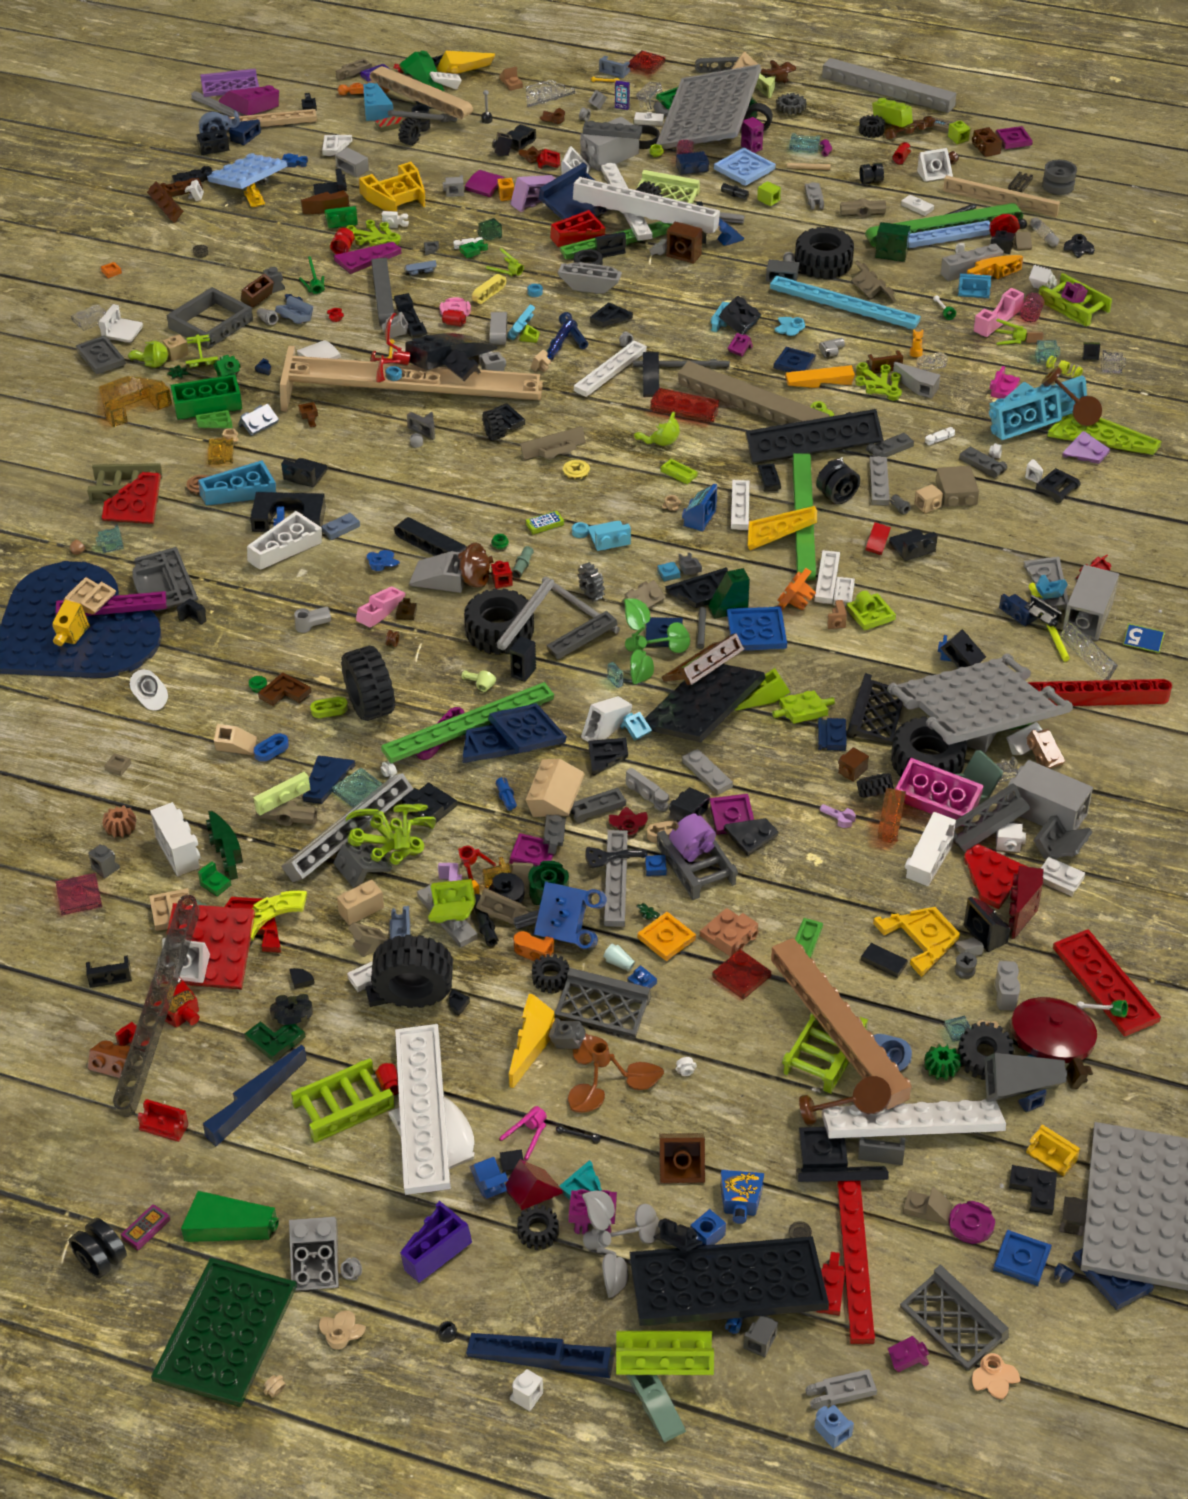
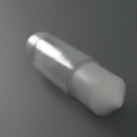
(1044, 231)

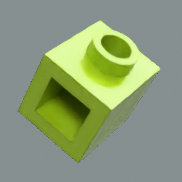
(959, 132)
(769, 193)

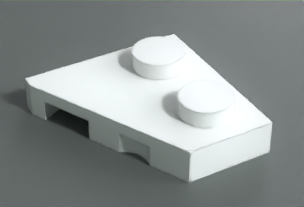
(335, 143)

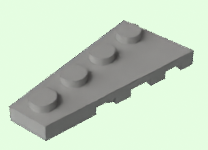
(1052, 569)

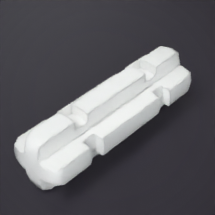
(457, 243)
(939, 436)

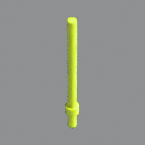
(1056, 638)

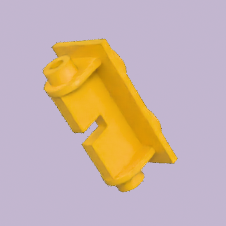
(254, 196)

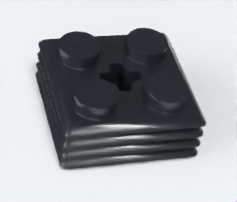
(740, 315)

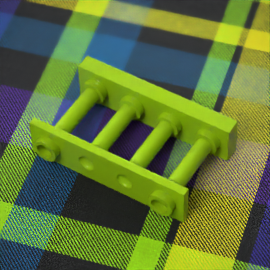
(1075, 311)
(838, 1061)
(350, 1116)
(664, 1353)

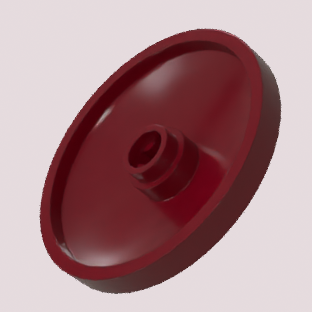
(1053, 1029)

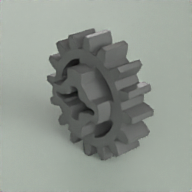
(791, 103)
(591, 581)

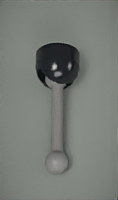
(486, 116)

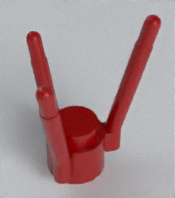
(469, 857)

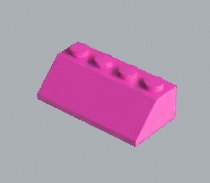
(938, 790)

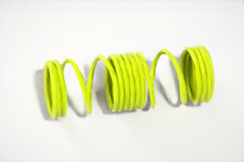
(1064, 365)

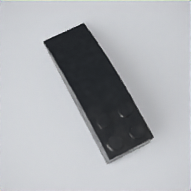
(433, 349)

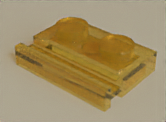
(220, 451)

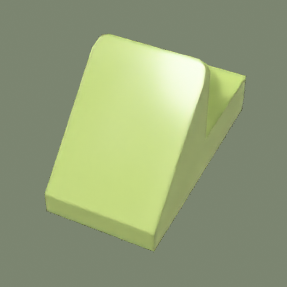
(766, 85)

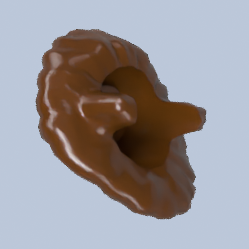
(780, 72)
(475, 565)

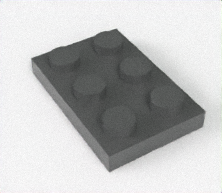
(100, 354)

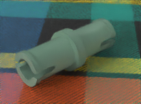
(522, 562)

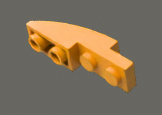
(998, 266)

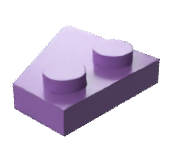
(1086, 449)

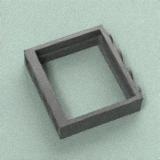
(178, 318)

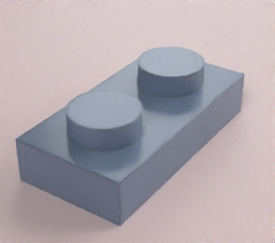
(427, 267)
(340, 526)

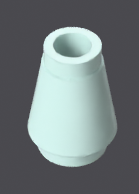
(617, 956)

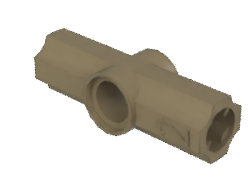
(856, 207)
(289, 813)

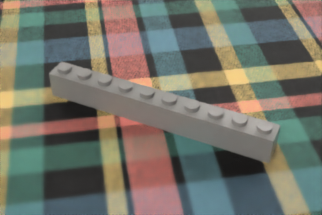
(889, 85)

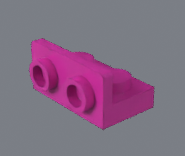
(1003, 384)

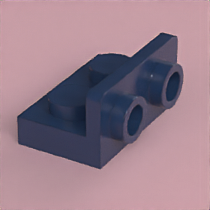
(1015, 608)

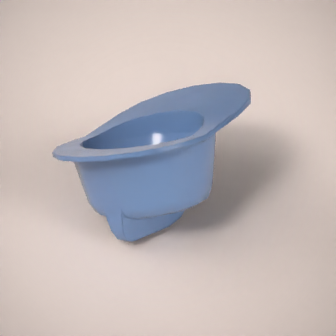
(896, 1049)

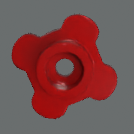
(335, 314)

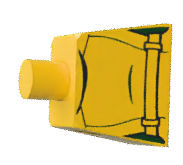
(69, 623)

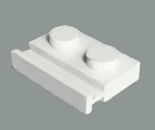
(1061, 876)

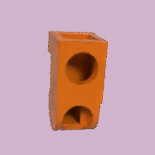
(532, 947)

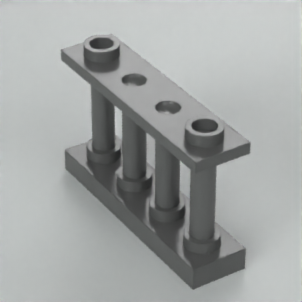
(685, 871)

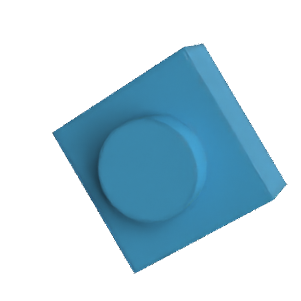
(668, 571)

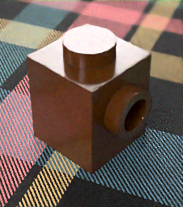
(853, 764)

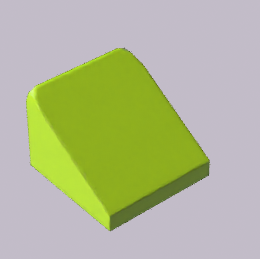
(529, 334)

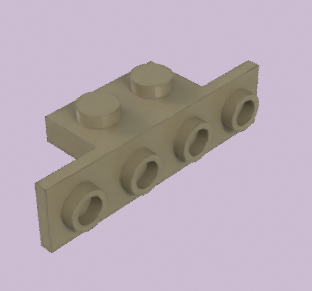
(869, 284)
(553, 444)

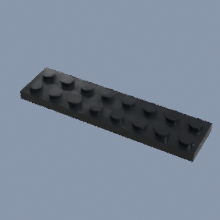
(814, 436)

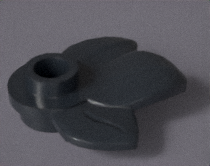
(1079, 245)

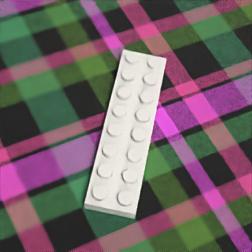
(915, 1119)

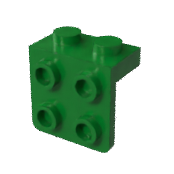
(341, 217)

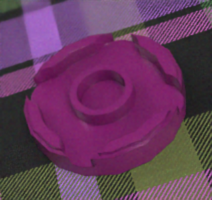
(971, 1222)

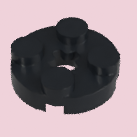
(291, 1009)

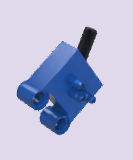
(563, 914)

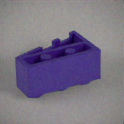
(436, 1243)

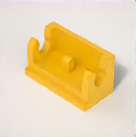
(1053, 1150)

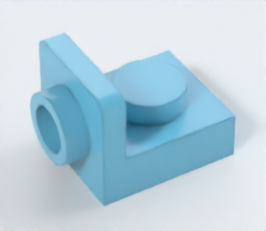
(636, 725)

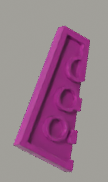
(361, 259)

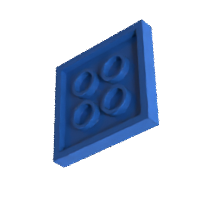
(758, 627)

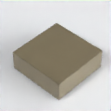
(117, 764)

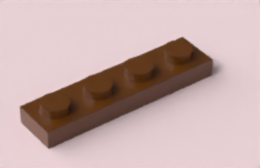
(165, 201)

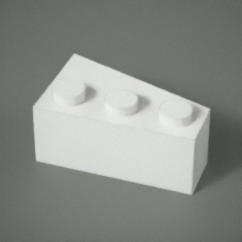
(931, 849)

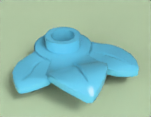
(790, 325)

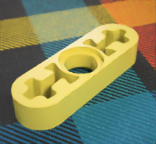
(483, 292)

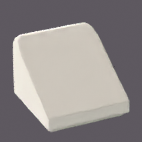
(1034, 471)

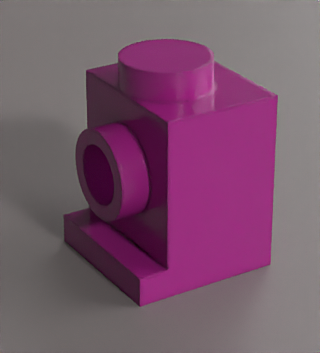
(1074, 292)

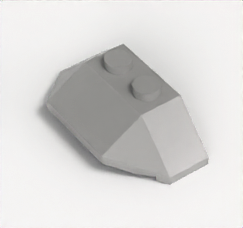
(589, 277)

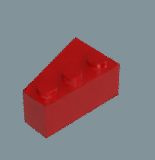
(576, 229)

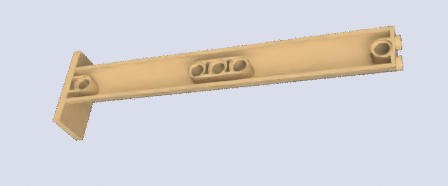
(413, 378)

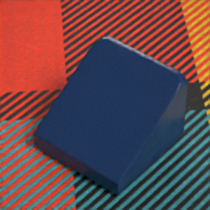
(1033, 1100)

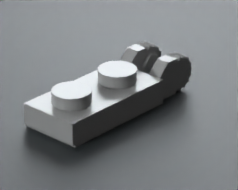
(814, 195)
(647, 789)
(842, 1389)

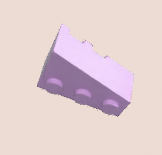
(527, 191)

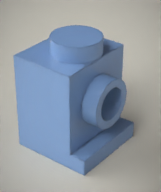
(836, 1431)

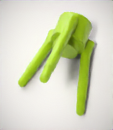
(513, 266)
(1018, 334)

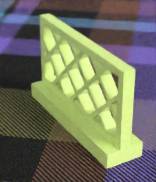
(675, 183)

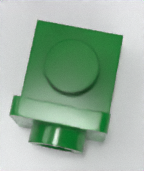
(213, 880)

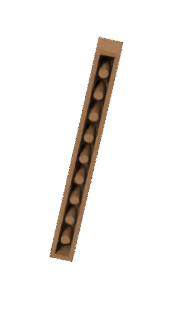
(838, 1019)

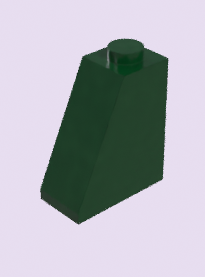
(731, 593)

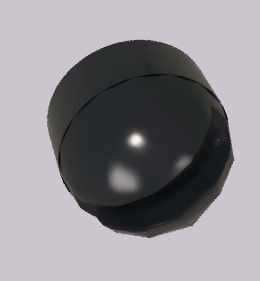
(448, 1334)

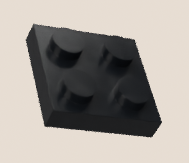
(821, 1151)

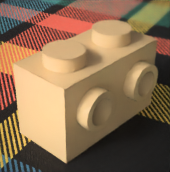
(360, 902)

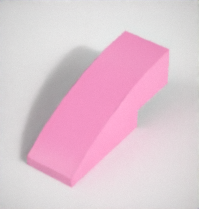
(379, 606)

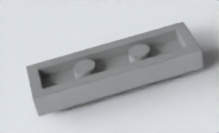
(707, 772)

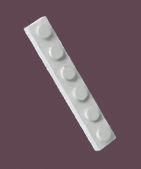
(610, 368)

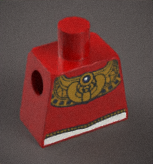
(182, 1007)

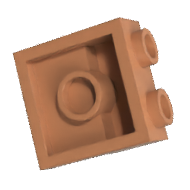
(730, 931)

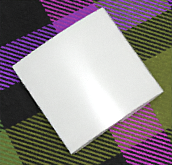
(320, 350)

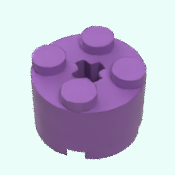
(693, 837)

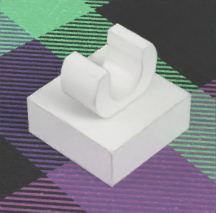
(196, 190)

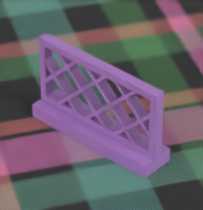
(222, 82)

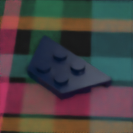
(485, 744)

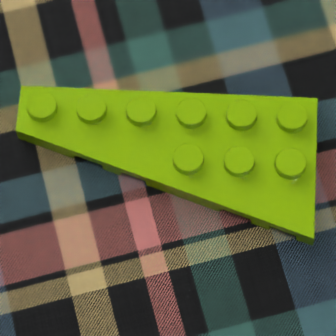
(1107, 433)

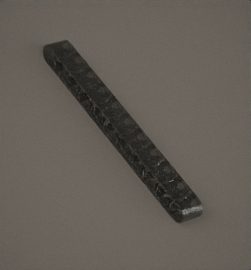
(156, 1013)

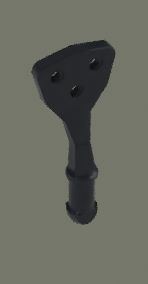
(593, 854)

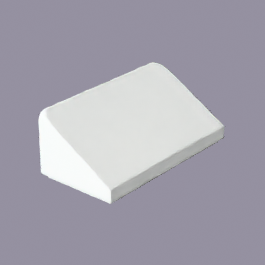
(1018, 740)

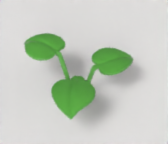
(637, 616)

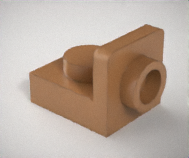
(837, 618)

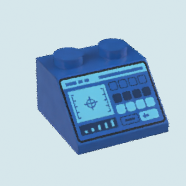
(701, 508)

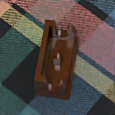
(876, 363)

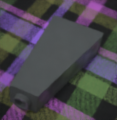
(1018, 1075)

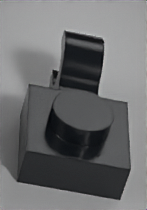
(308, 103)

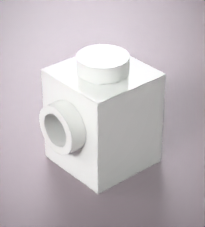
(1010, 838)

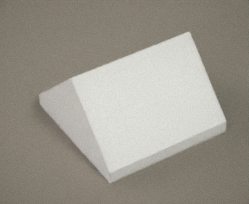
(572, 160)
(934, 165)
(195, 962)

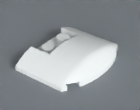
(459, 1133)

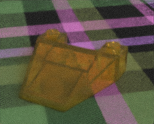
(131, 390)

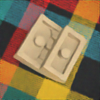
(90, 595)

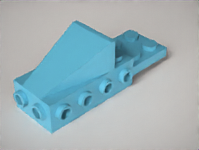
(1033, 408)

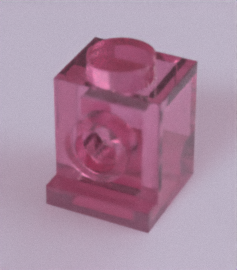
(685, 146)

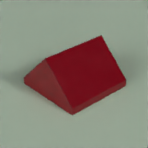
(530, 1185)

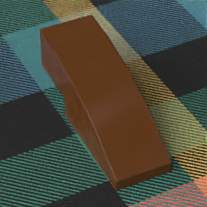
(319, 203)

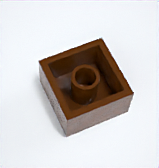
(684, 242)

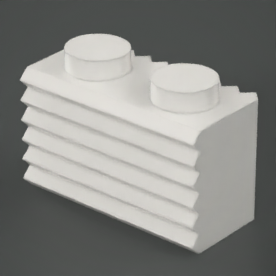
(1041, 276)

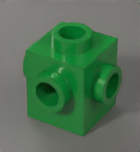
(227, 366)

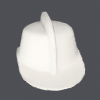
(149, 689)

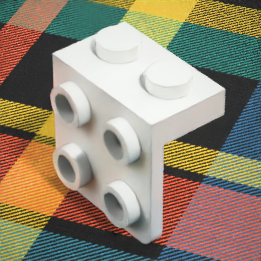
(117, 328)

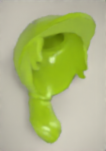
(154, 354)
(664, 436)

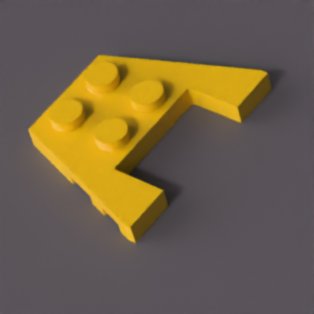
(928, 930)

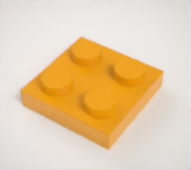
(666, 936)

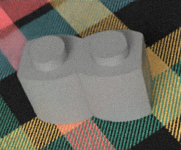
(1007, 985)

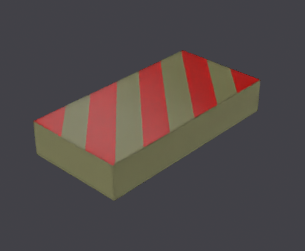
(389, 123)

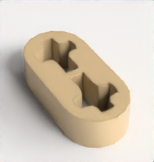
(667, 826)

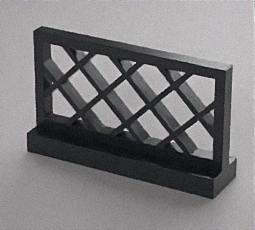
(863, 707)

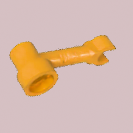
(916, 349)

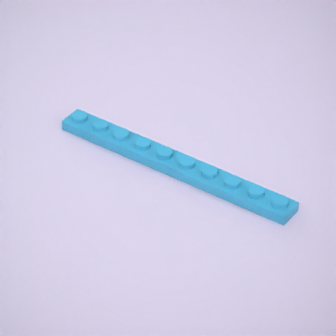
(845, 302)

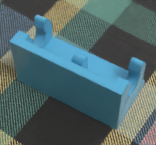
(974, 285)

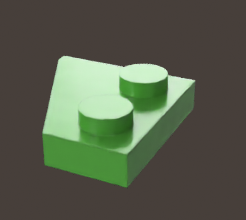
(214, 420)

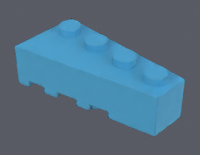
(237, 484)

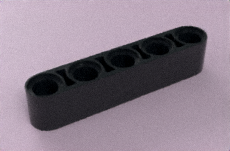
(426, 538)

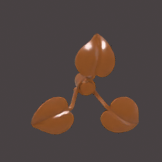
(587, 1098)

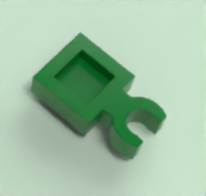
(472, 249)

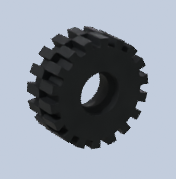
(980, 1035)

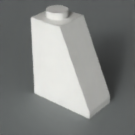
(605, 718)

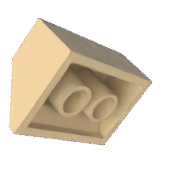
(554, 788)

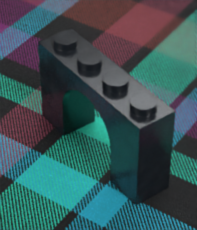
(266, 503)

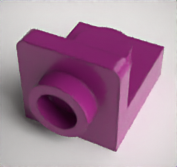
(740, 344)

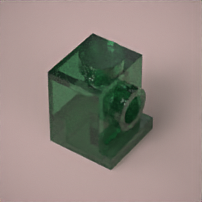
(490, 229)

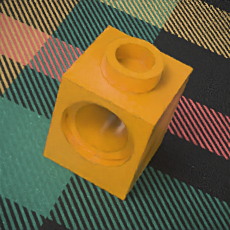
(505, 189)

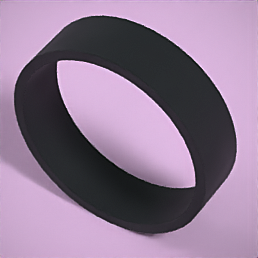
(649, 130)

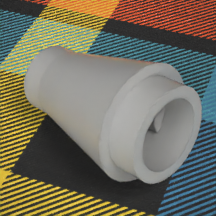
(268, 316)

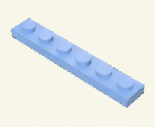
(949, 234)

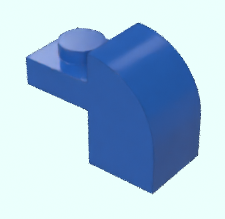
(489, 1178)

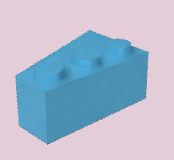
(376, 102)

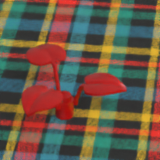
(398, 357)

